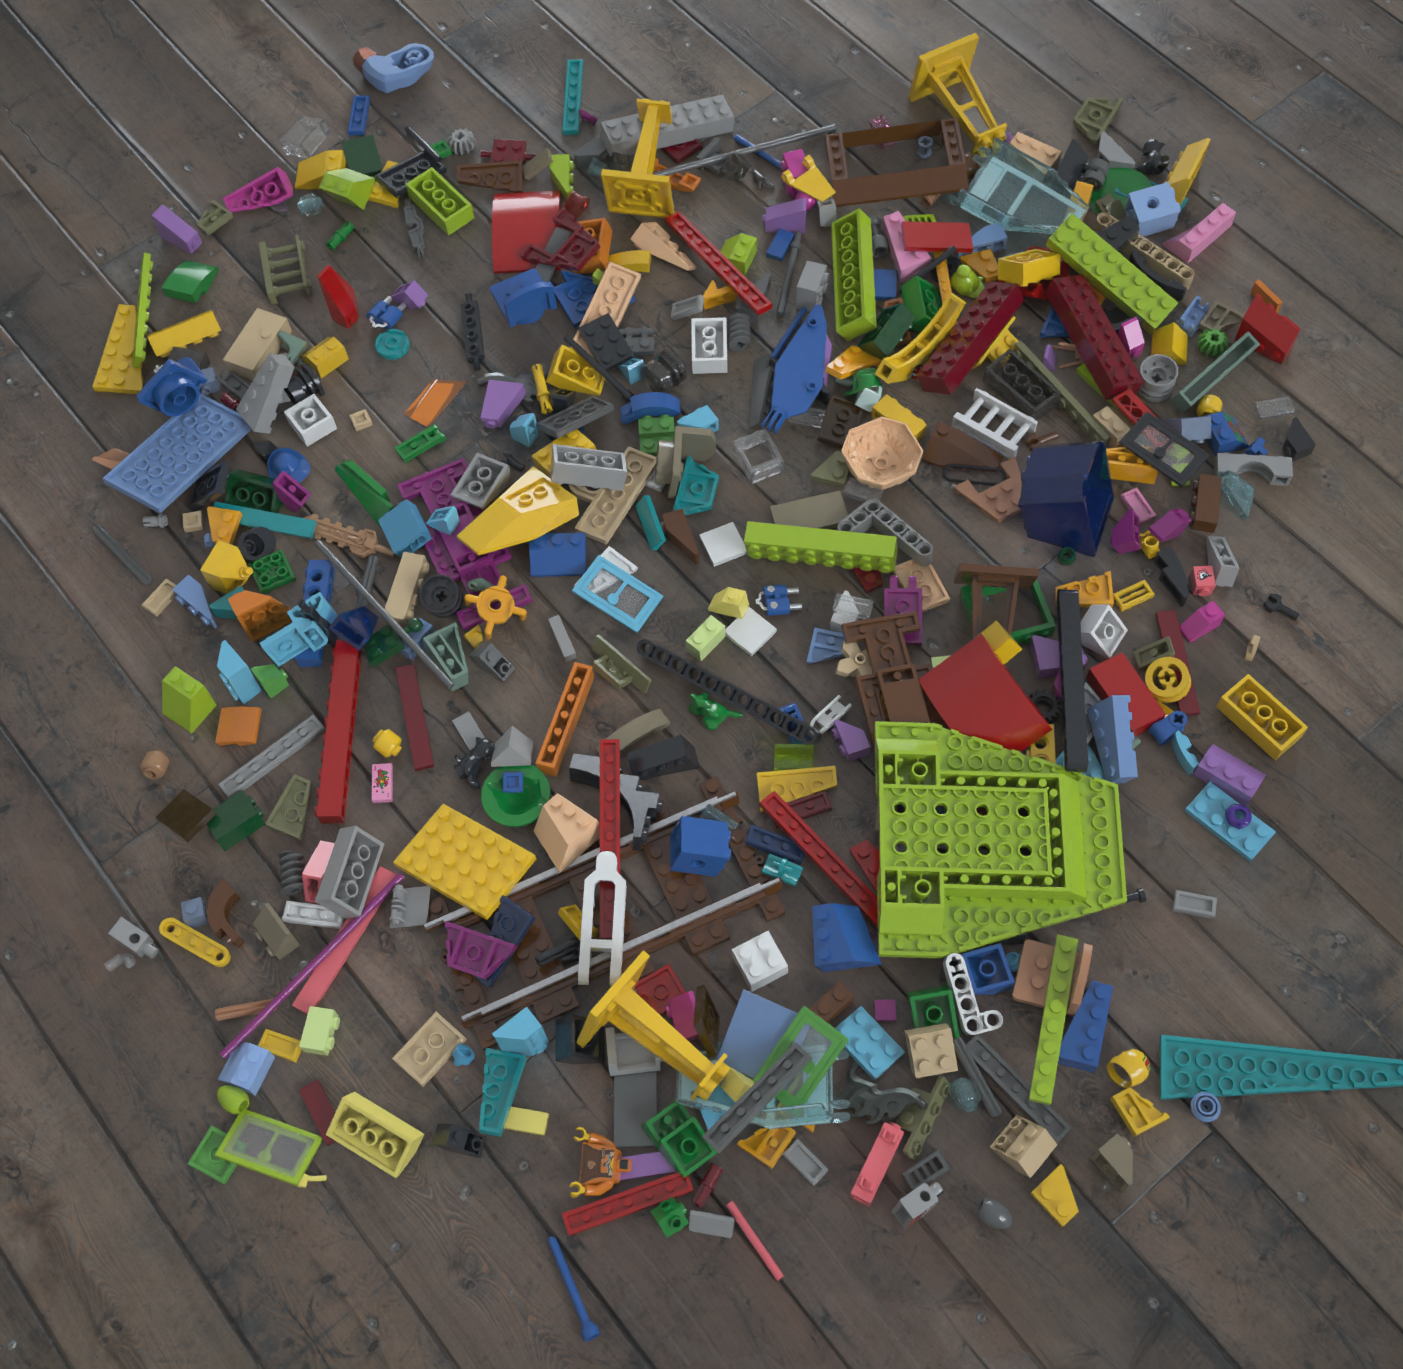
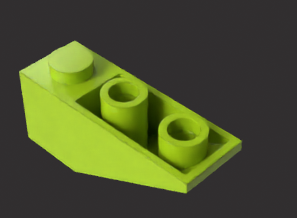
(561, 173)

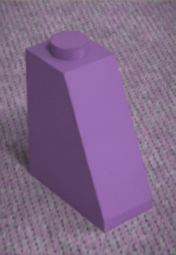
(786, 216)
(176, 230)
(500, 402)
(1046, 656)

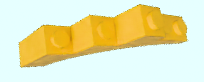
(901, 365)

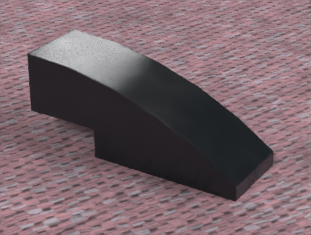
(1172, 574)

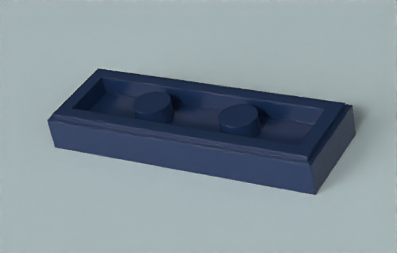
(774, 844)

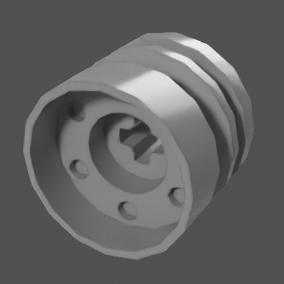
(1159, 378)

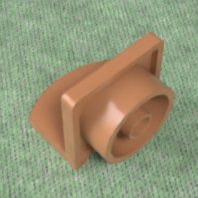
(1034, 975)

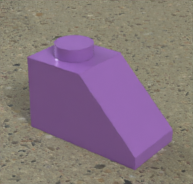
(410, 294)

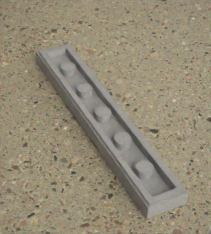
(272, 756)

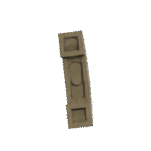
(639, 728)

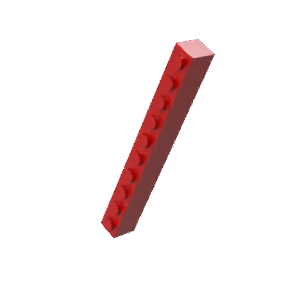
(339, 734)

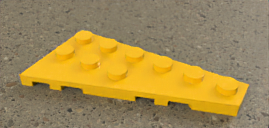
(115, 368)

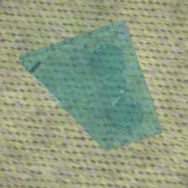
(1238, 492)

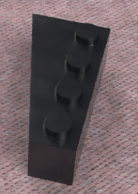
(1120, 233)

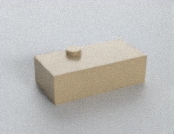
(255, 343)

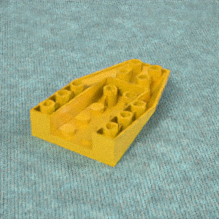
(520, 514)

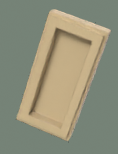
(160, 598)

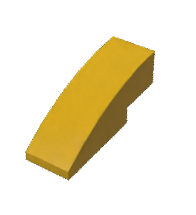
(634, 260)

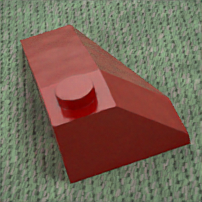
(339, 297)

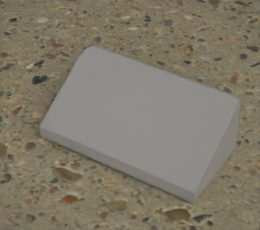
(711, 1224)

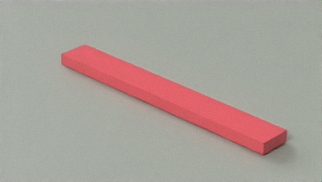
(328, 969)

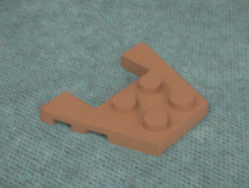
(1000, 500)

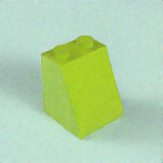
(348, 186)
(185, 700)

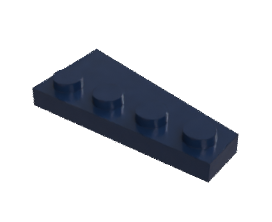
(510, 926)

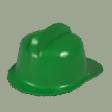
(864, 379)

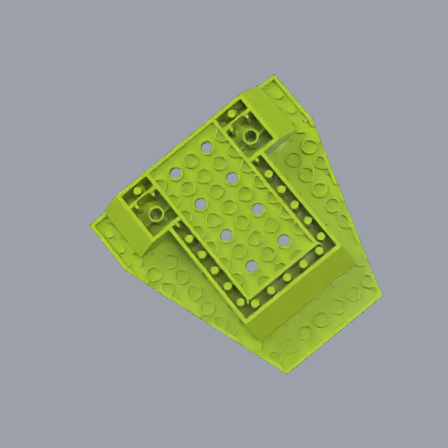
(967, 899)

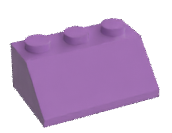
(1229, 774)

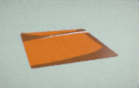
(433, 401)

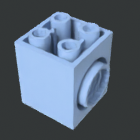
(1153, 208)

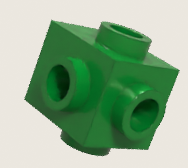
(670, 1216)

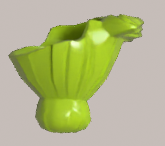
(967, 282)

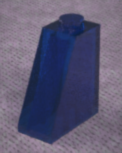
(355, 626)

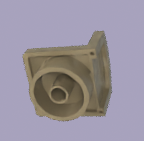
(687, 441)

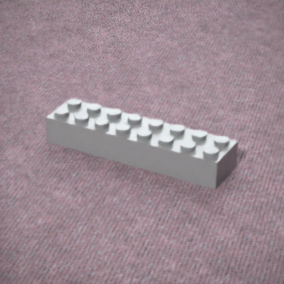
(689, 122)

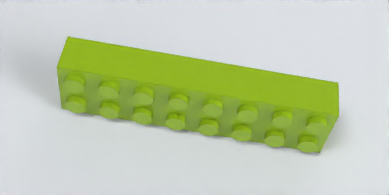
(1111, 273)
(853, 275)
(821, 546)

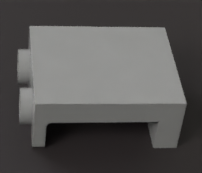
(628, 1055)

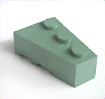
(447, 653)

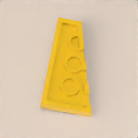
(796, 783)

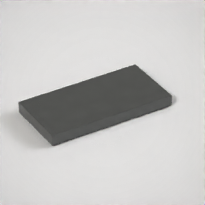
(575, 416)
(633, 1105)

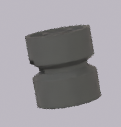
(1096, 173)

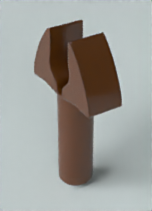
(1041, 440)

